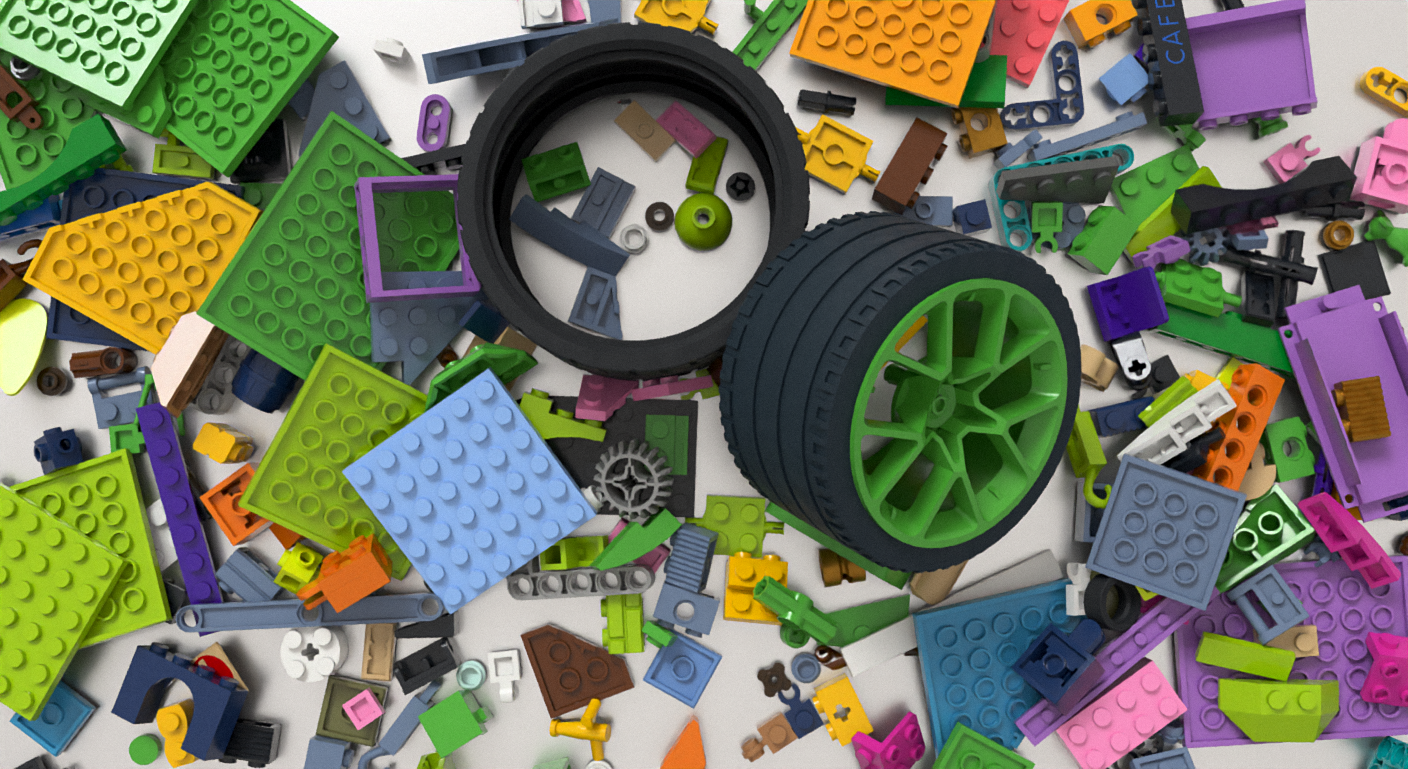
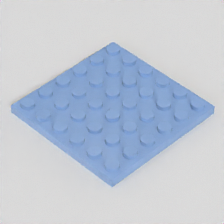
(470, 491)

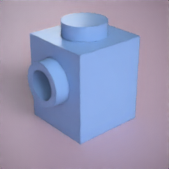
(1125, 80)

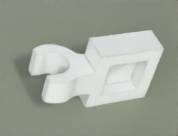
(1075, 592)
(505, 668)

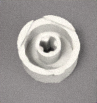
(304, 664)

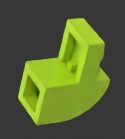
(573, 552)

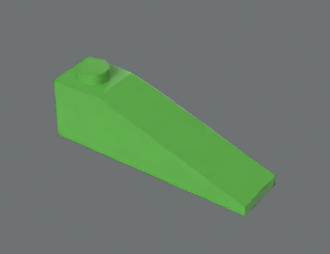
(1263, 536)

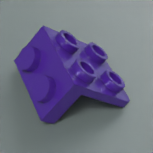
(1128, 303)

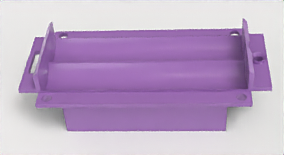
(1346, 340)

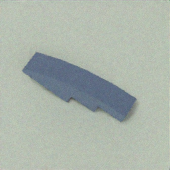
(569, 238)

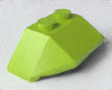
(1279, 709)

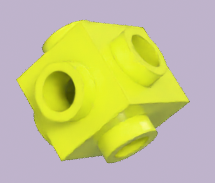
(298, 567)

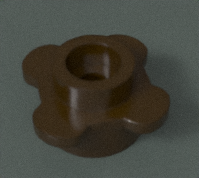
(766, 678)

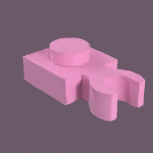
(1289, 160)

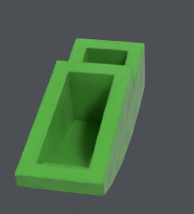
(637, 540)

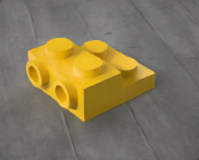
(741, 577)

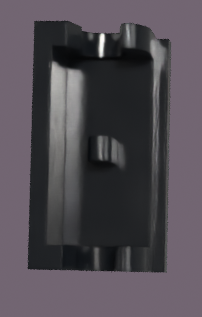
(426, 665)

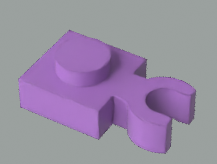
(1165, 250)

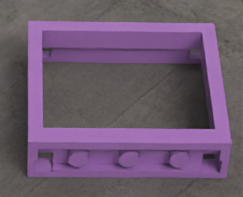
(364, 192)

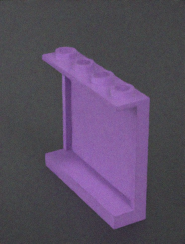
(1253, 63)

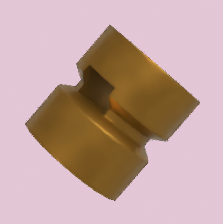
(837, 568)

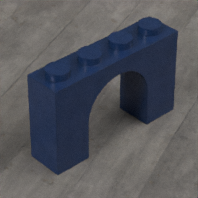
(215, 697)

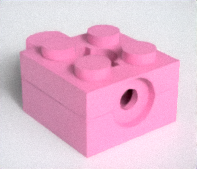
(1384, 169)

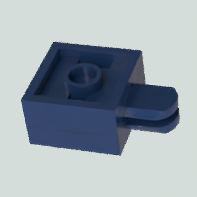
(1056, 654)

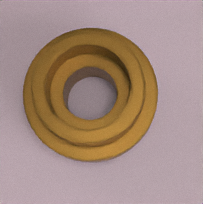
(1344, 229)

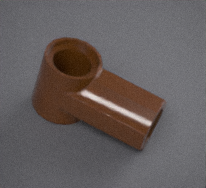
(102, 362)

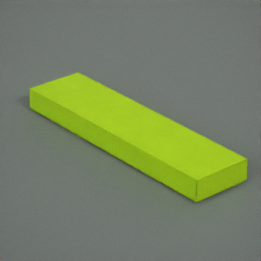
(1161, 221)

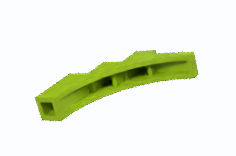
(559, 424)

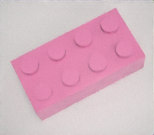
(1120, 717)

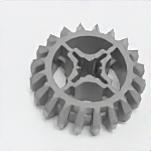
(631, 500)

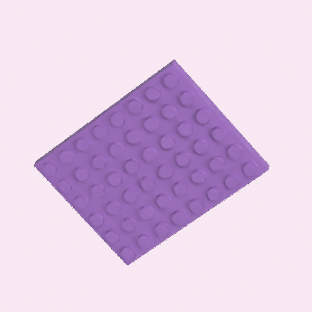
(1344, 613)

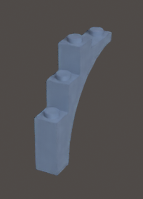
(495, 53)

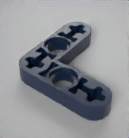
(1053, 106)

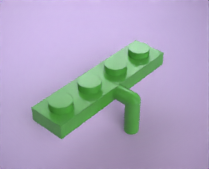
(768, 29)

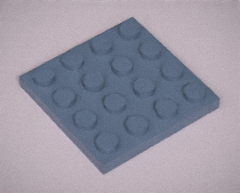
(1165, 531)

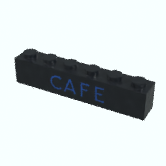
(1169, 61)

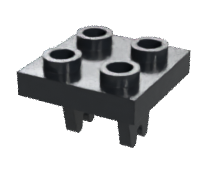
(267, 158)

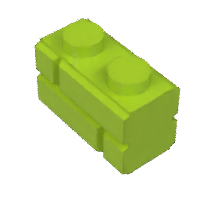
(624, 623)

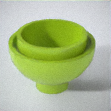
(703, 236)

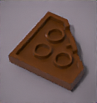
(573, 669)

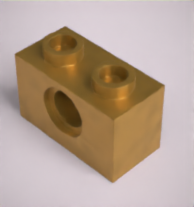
(979, 142)

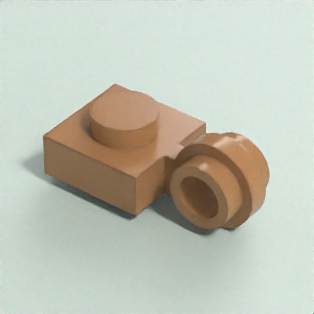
(774, 732)

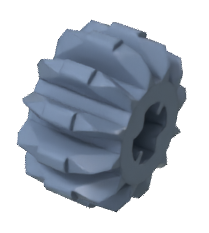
(1209, 251)

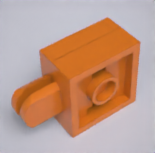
(222, 503)
(349, 575)

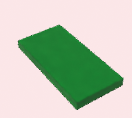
(983, 90)

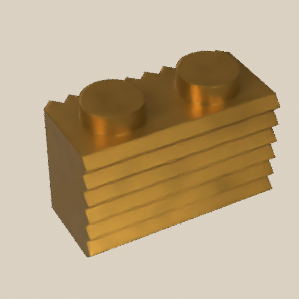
(1362, 409)

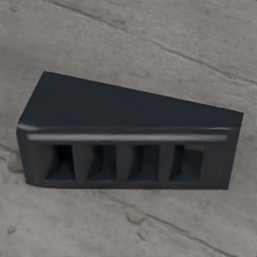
(444, 626)

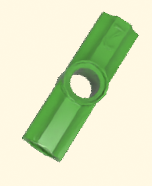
(794, 610)

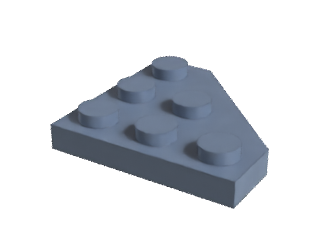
(341, 93)

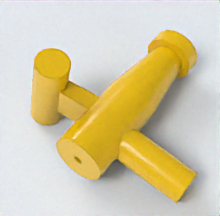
(585, 729)

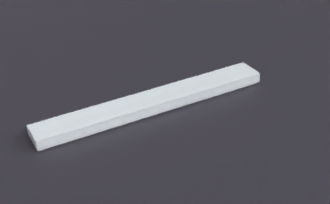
(901, 635)

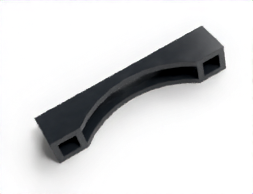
(1212, 207)

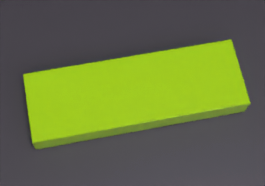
(1245, 656)

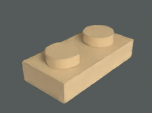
(1299, 639)

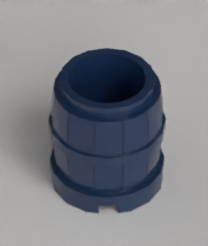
(263, 383)

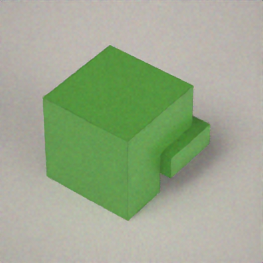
(455, 722)

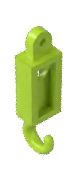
(1087, 457)

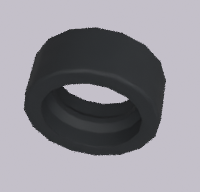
(1095, 603)

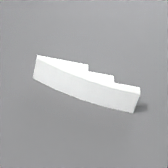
(1183, 423)

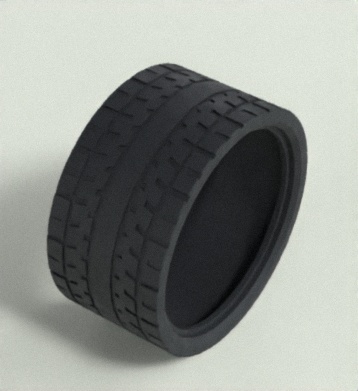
(594, 67)

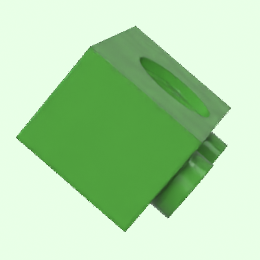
(1300, 460)

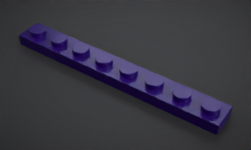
(179, 506)

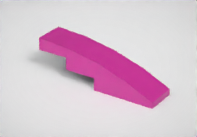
(1348, 537)

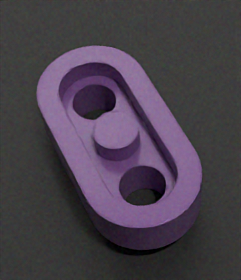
(433, 125)

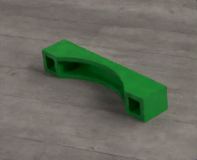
(87, 148)

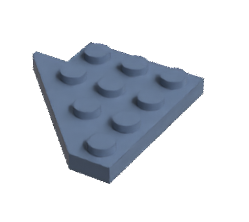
(417, 328)

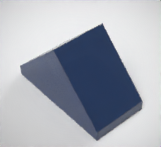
(484, 321)

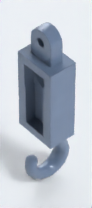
(403, 726)

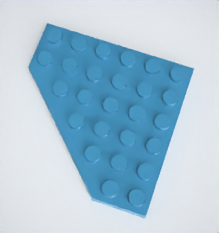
(970, 654)

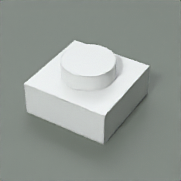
(392, 50)

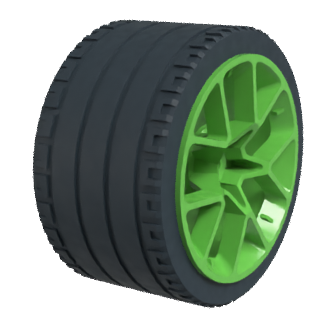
(970, 421)

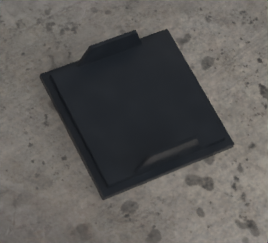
(1355, 266)

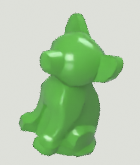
(1395, 237)

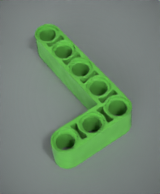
(892, 577)

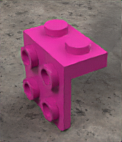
(1389, 672)
(897, 751)

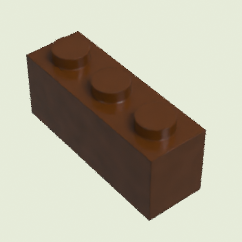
(910, 167)

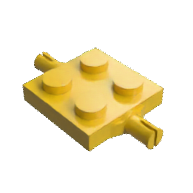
(676, 13)
(836, 154)

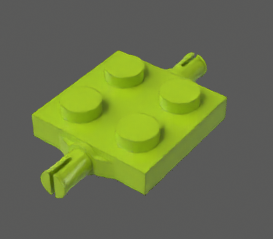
(739, 523)

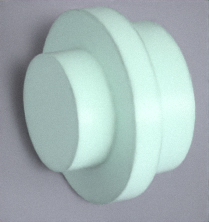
(471, 675)

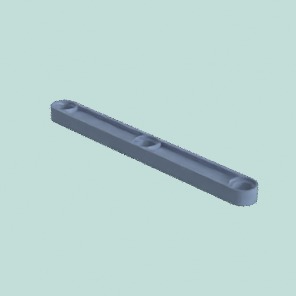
(290, 614)

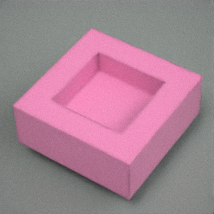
(363, 708)

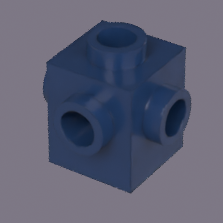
(58, 449)

